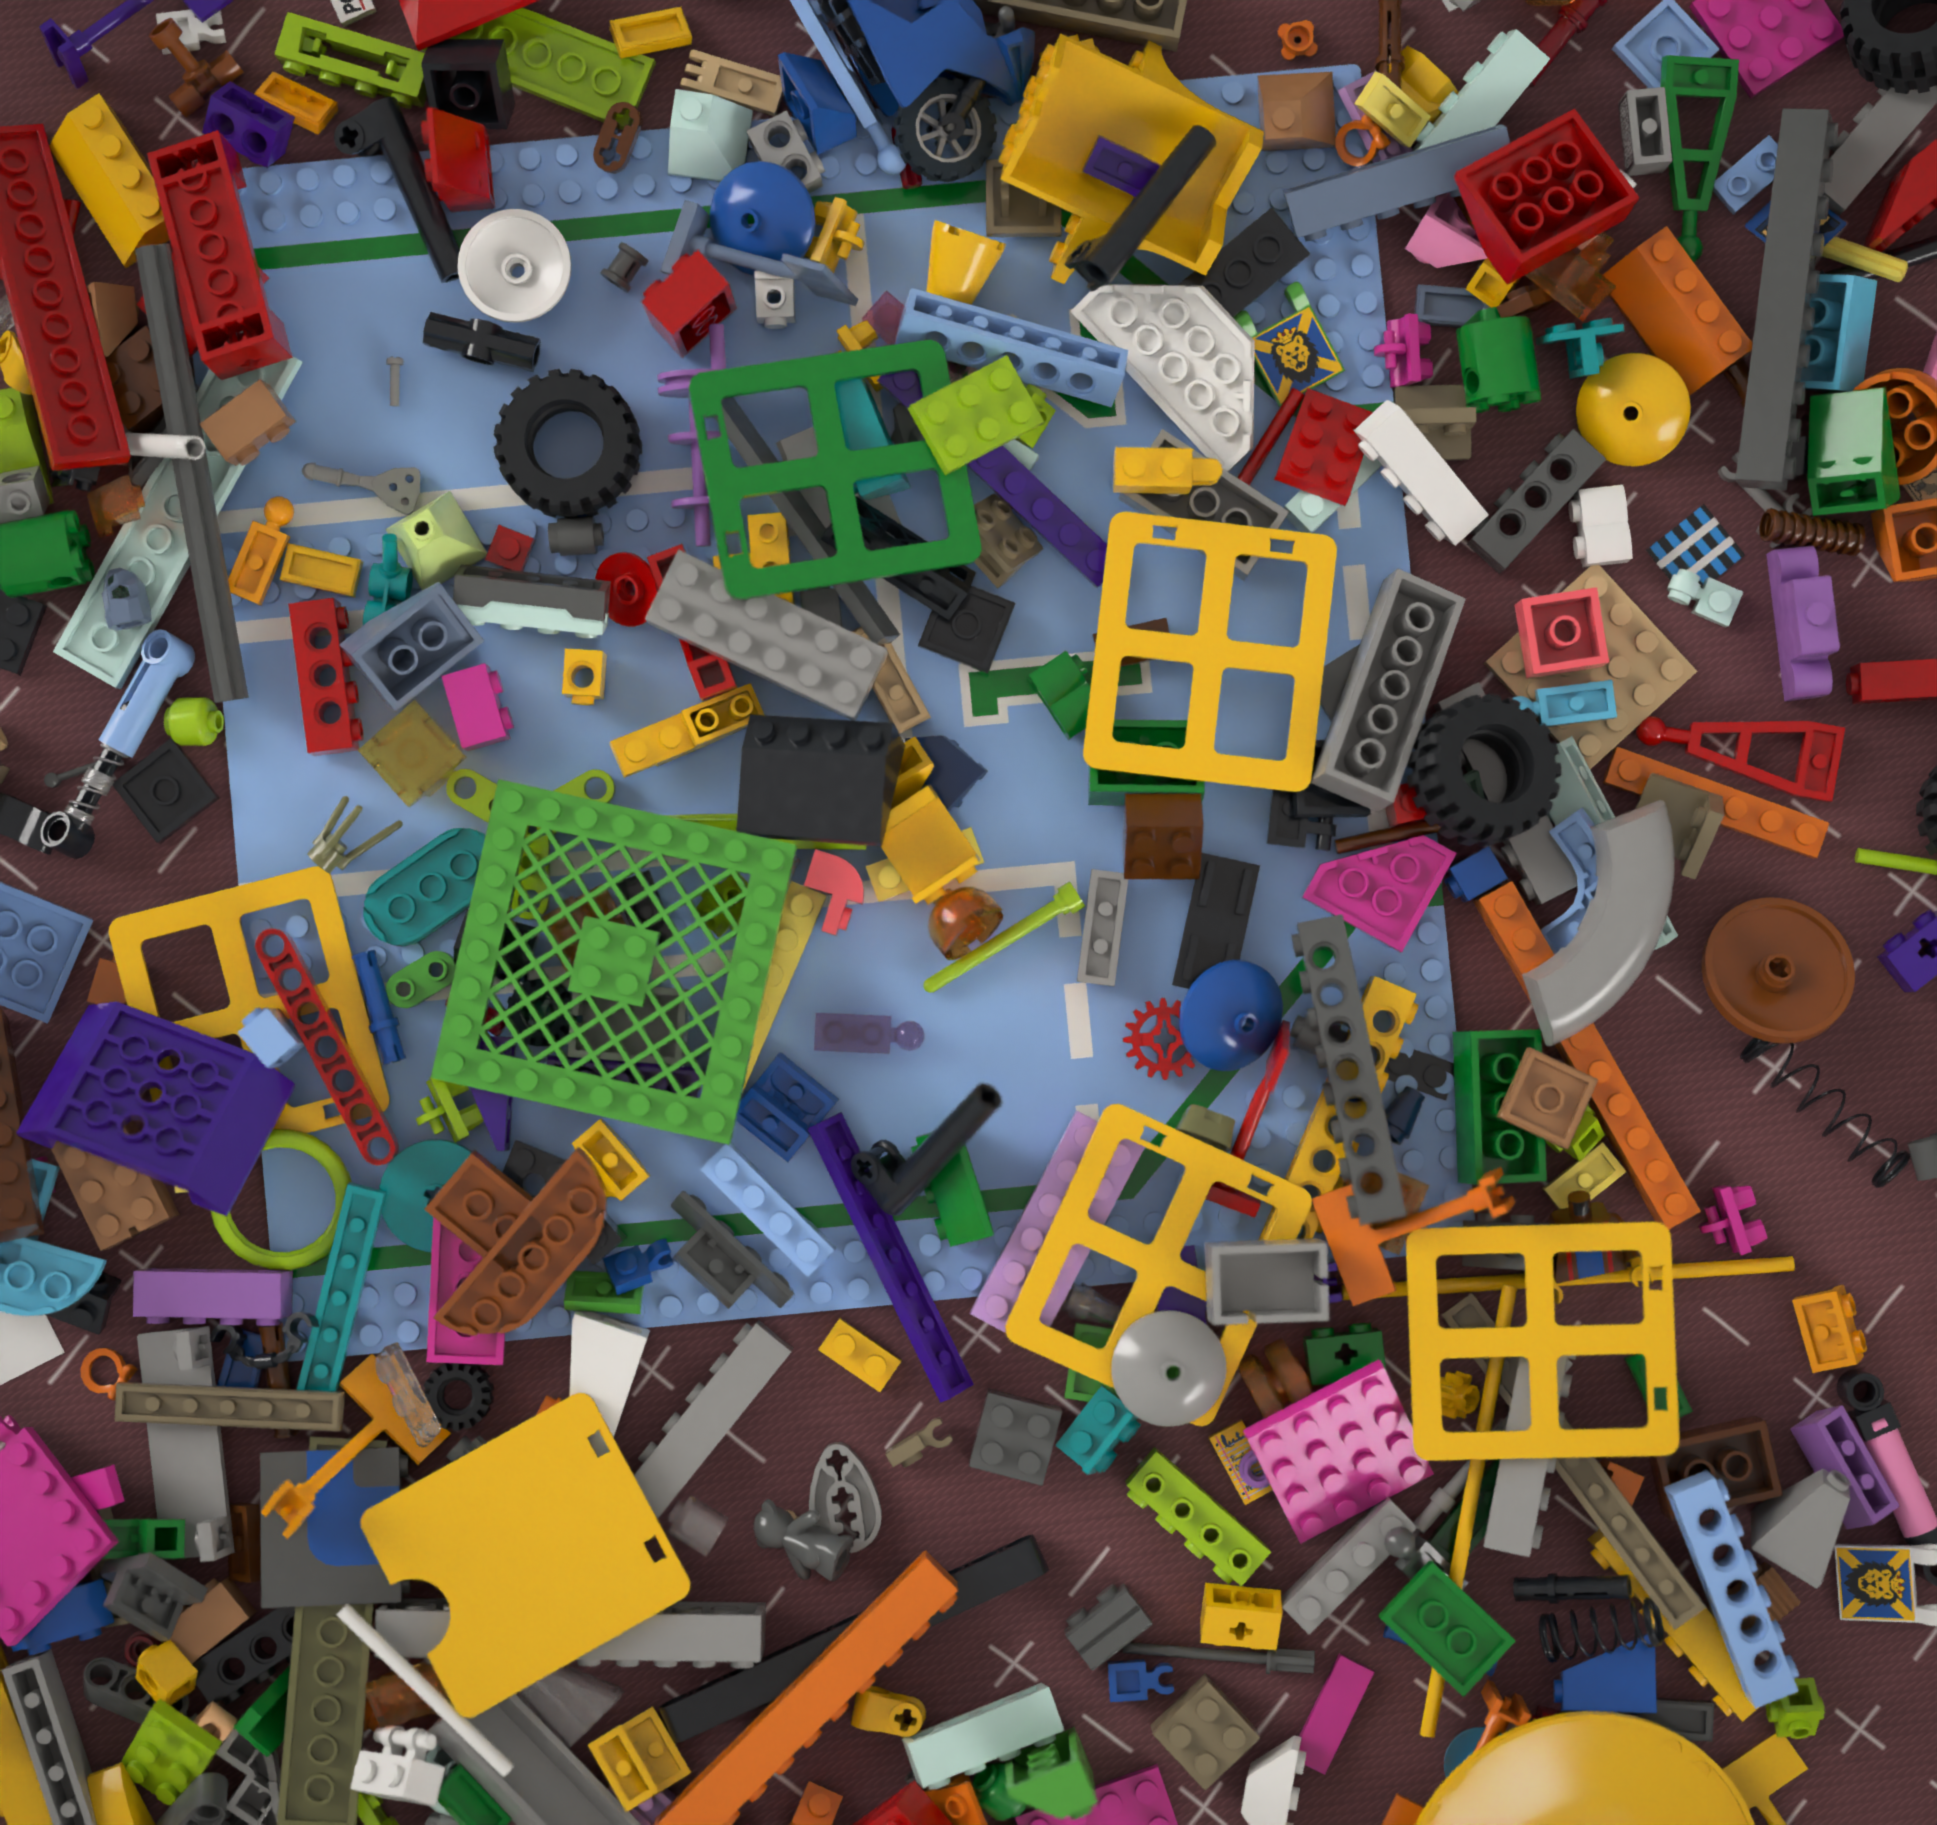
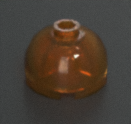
(961, 919)

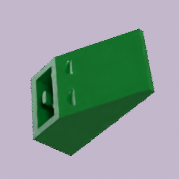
(1851, 452)

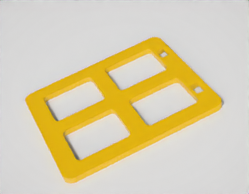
(1210, 653)
(223, 914)
(1155, 1263)
(1540, 1341)

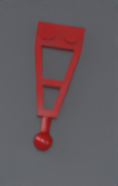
(1816, 763)

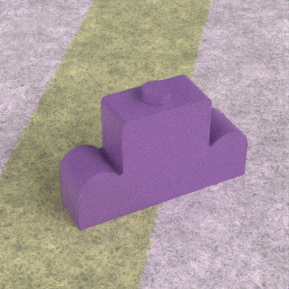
(1803, 622)

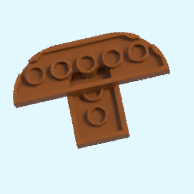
(523, 1240)

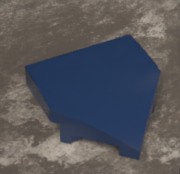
(953, 769)

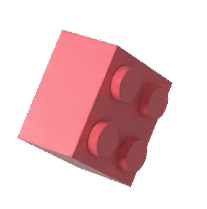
(1561, 633)

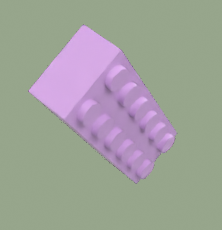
(1024, 1242)

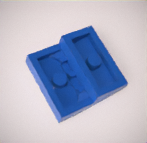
(784, 1106)

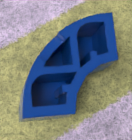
(75, 1614)

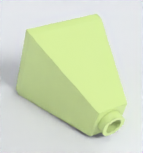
(437, 541)

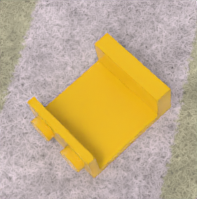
(927, 846)

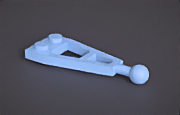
(849, 82)

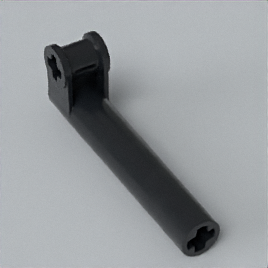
(385, 129)
(1105, 256)
(900, 1181)

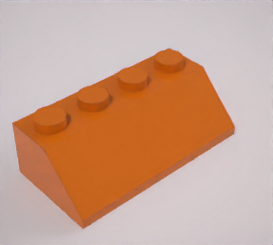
(1677, 310)

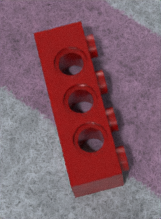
(307, 621)

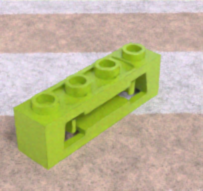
(296, 43)

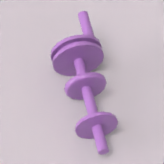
(677, 386)

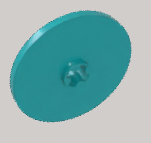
(406, 1180)

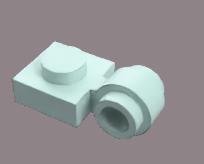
(1713, 601)

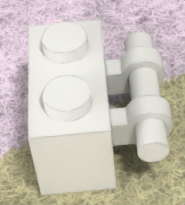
(397, 1776)

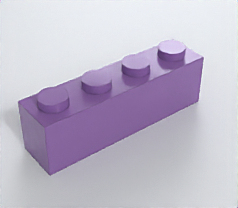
(212, 1294)

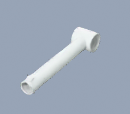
(164, 445)

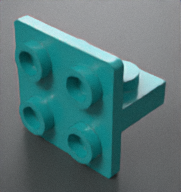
(1582, 351)
(1098, 1432)

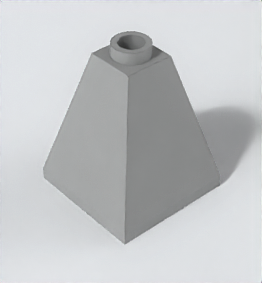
(1802, 1524)

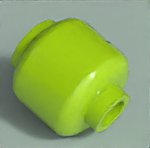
(193, 721)

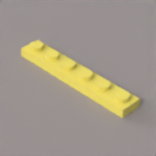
(796, 925)

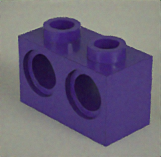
(249, 124)

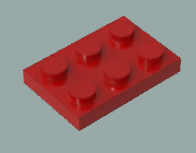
(1323, 448)

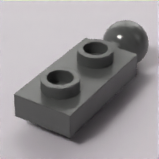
(1413, 1552)

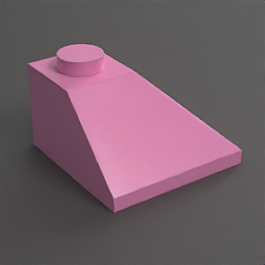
(1445, 236)

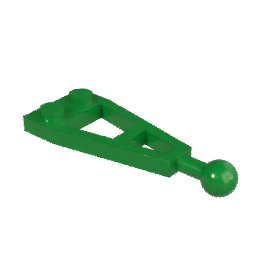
(1703, 79)

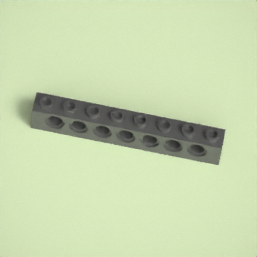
(1331, 935)

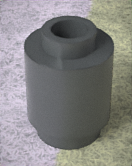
(575, 536)
(1307, 1039)

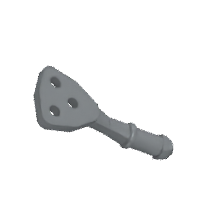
(377, 484)

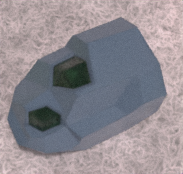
(125, 600)

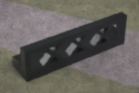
(933, 588)

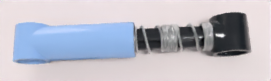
(163, 662)

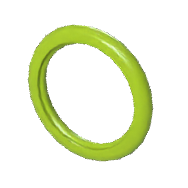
(322, 1246)

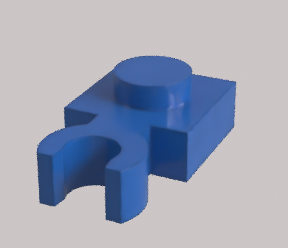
(1130, 1680)

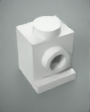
(774, 315)

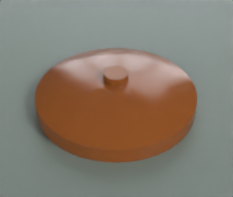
(1778, 970)

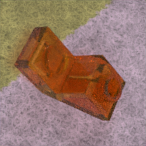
(115, 505)

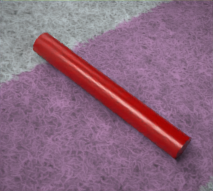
(1271, 436)

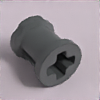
(624, 267)

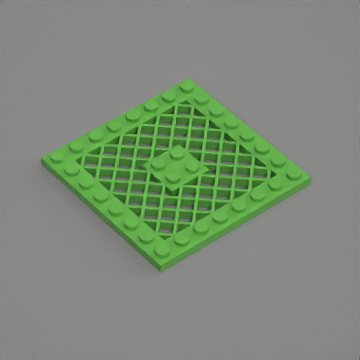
(613, 961)

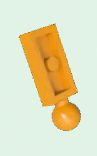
(261, 552)

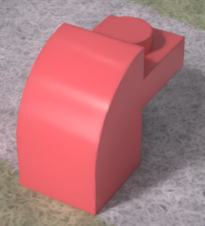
(842, 881)

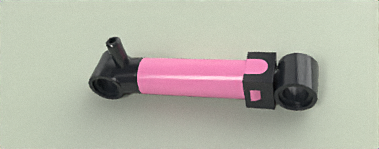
(1879, 1430)

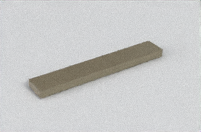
(229, 1406)

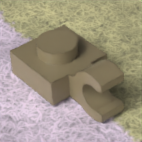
(909, 1449)

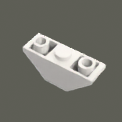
(1270, 1786)

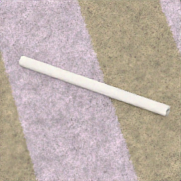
(425, 1690)

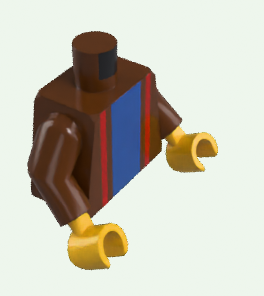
(1583, 1264)

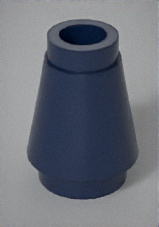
(1403, 1114)

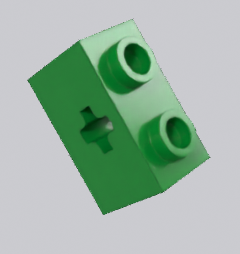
(1327, 1368)

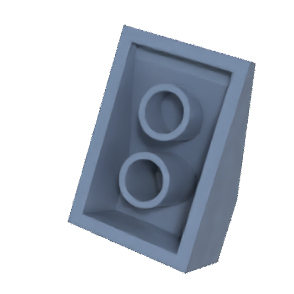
(411, 645)

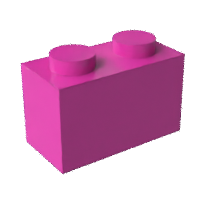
(477, 706)

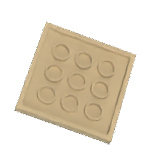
(1640, 664)

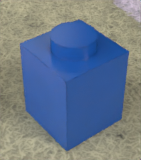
(1474, 875)

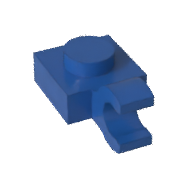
(633, 1269)

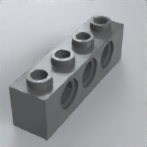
(1580, 463)

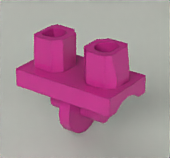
(1402, 350)
(1740, 1234)

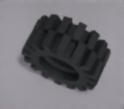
(481, 1395)

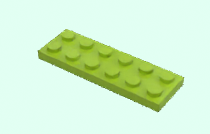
(567, 64)

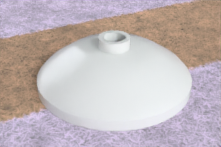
(501, 244)

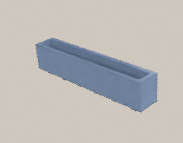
(1387, 184)

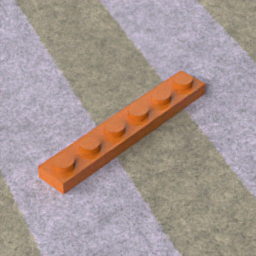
(1741, 810)

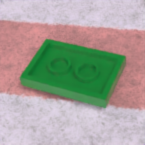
(1446, 1628)

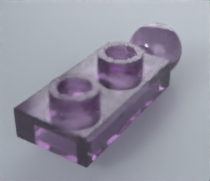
(864, 1033)

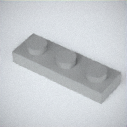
(1102, 928)

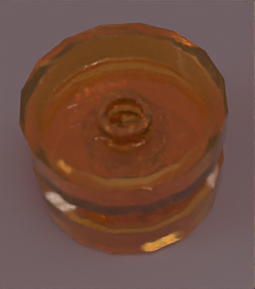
(1279, 1385)

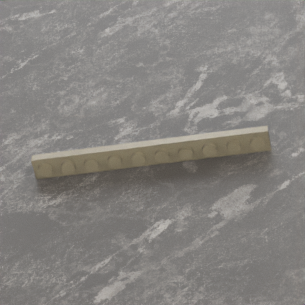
(1601, 1498)

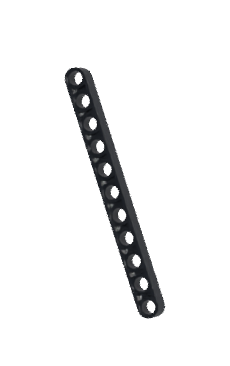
(766, 1680)

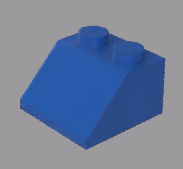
(816, 101)

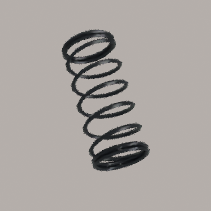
(1656, 1638)

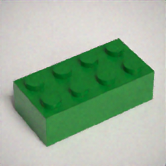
(1482, 1076)

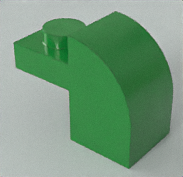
(147, 1535)

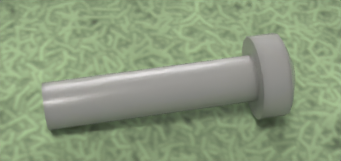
(395, 364)

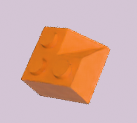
(1908, 539)

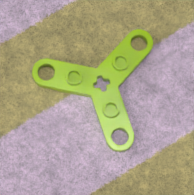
(481, 805)

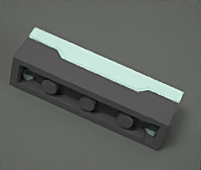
(532, 600)

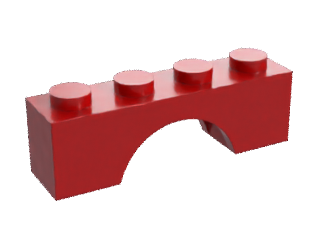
(710, 673)

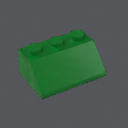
(1111, 786)
(958, 1200)

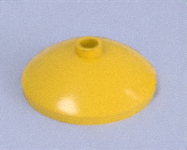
(1648, 386)

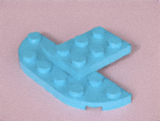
(40, 1275)

